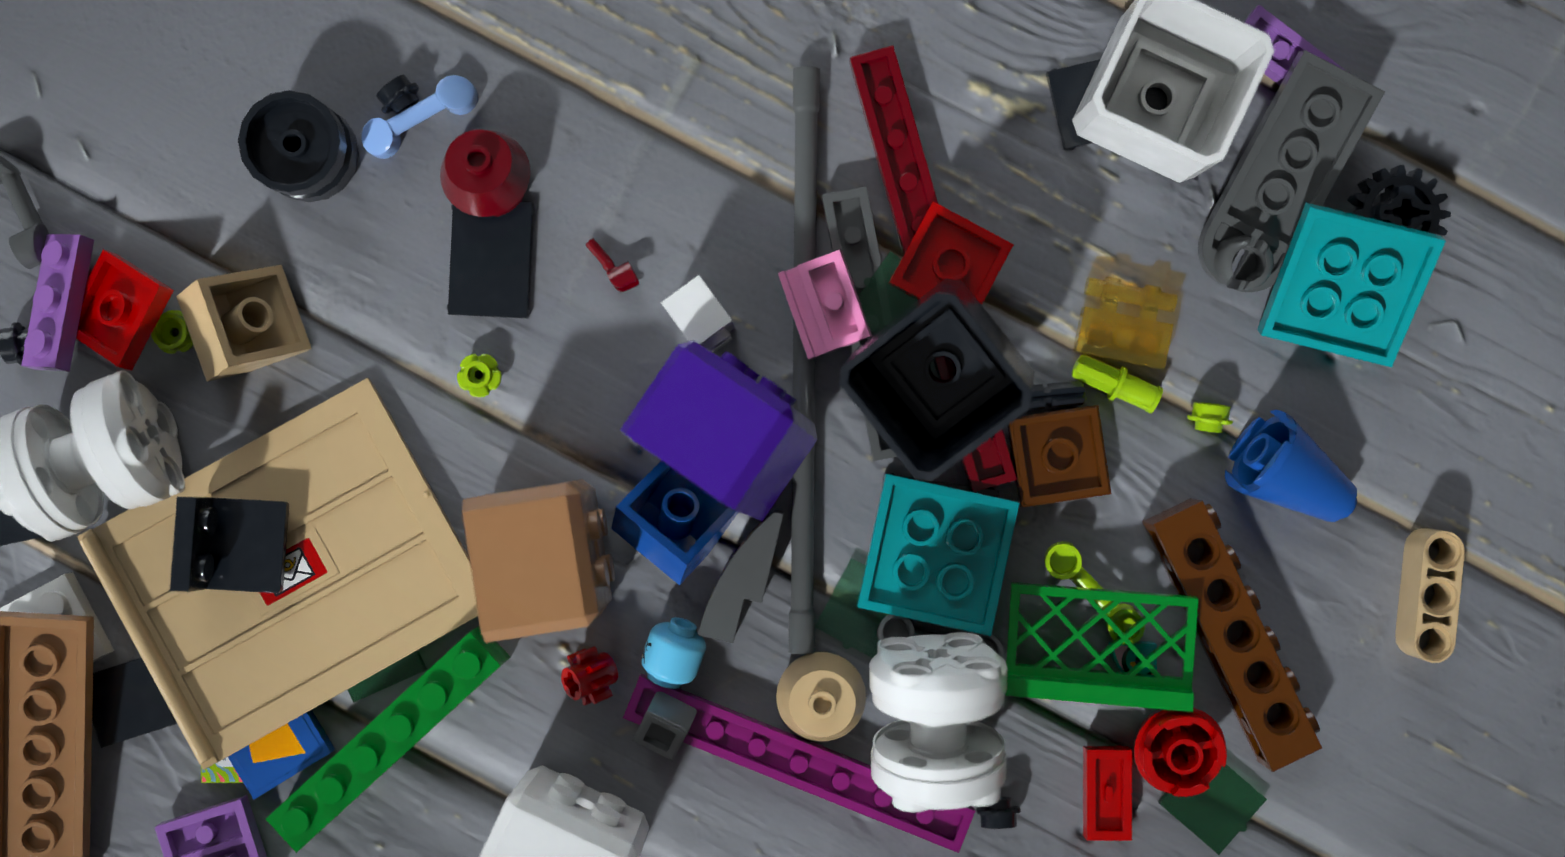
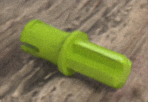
(1117, 383)

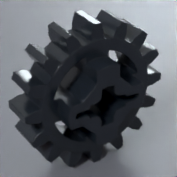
(1404, 196)

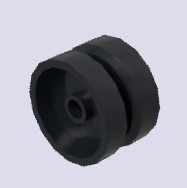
(298, 146)

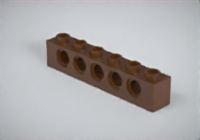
(1295, 730)

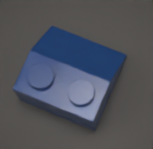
(671, 521)

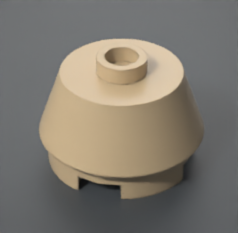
(821, 696)

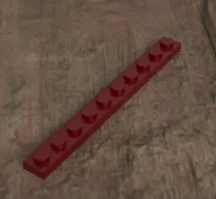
(909, 197)

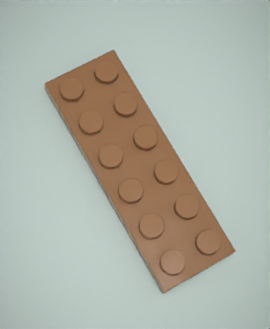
(45, 734)

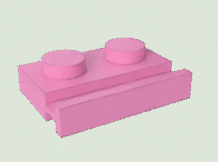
(825, 304)

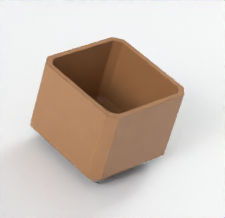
(538, 559)

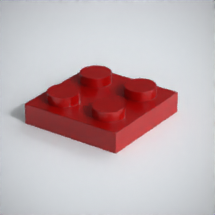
(950, 249)
(120, 309)

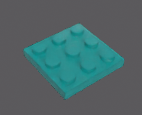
(1350, 284)
(937, 554)

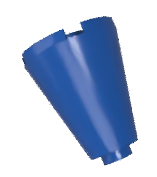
(1288, 469)

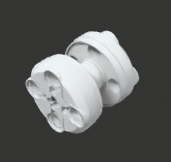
(113, 445)
(937, 748)

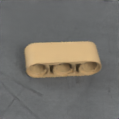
(1441, 614)

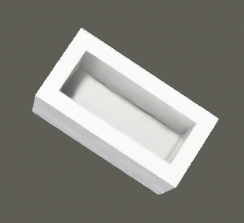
(700, 315)

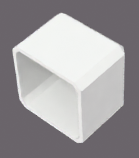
(1203, 66)
(564, 818)

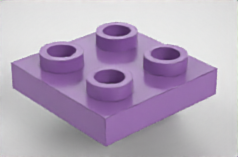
(213, 832)

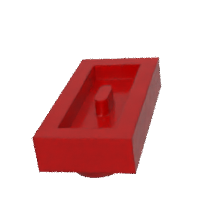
(1107, 793)

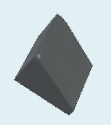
(665, 725)

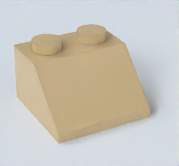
(242, 321)

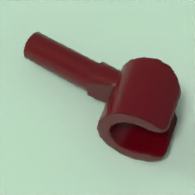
(622, 276)

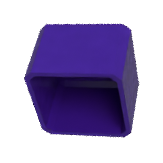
(722, 428)

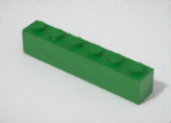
(387, 739)

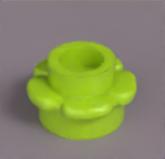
(163, 335)
(491, 375)
(1210, 416)

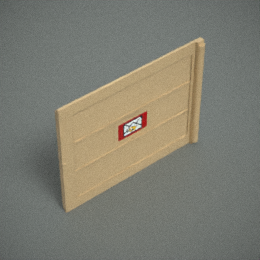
(363, 577)

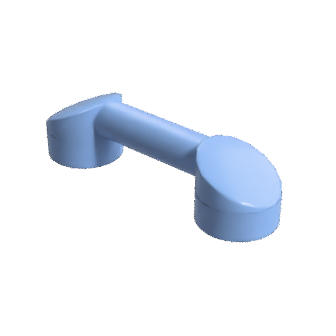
(382, 136)

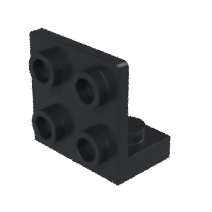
(229, 545)

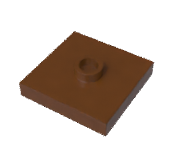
(1059, 456)

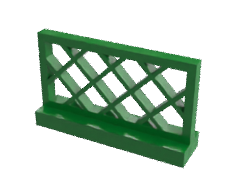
(1098, 685)

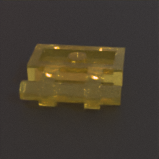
(1123, 336)

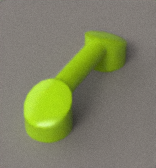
(1065, 562)

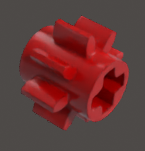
(589, 676)

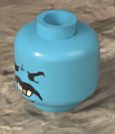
(673, 653)

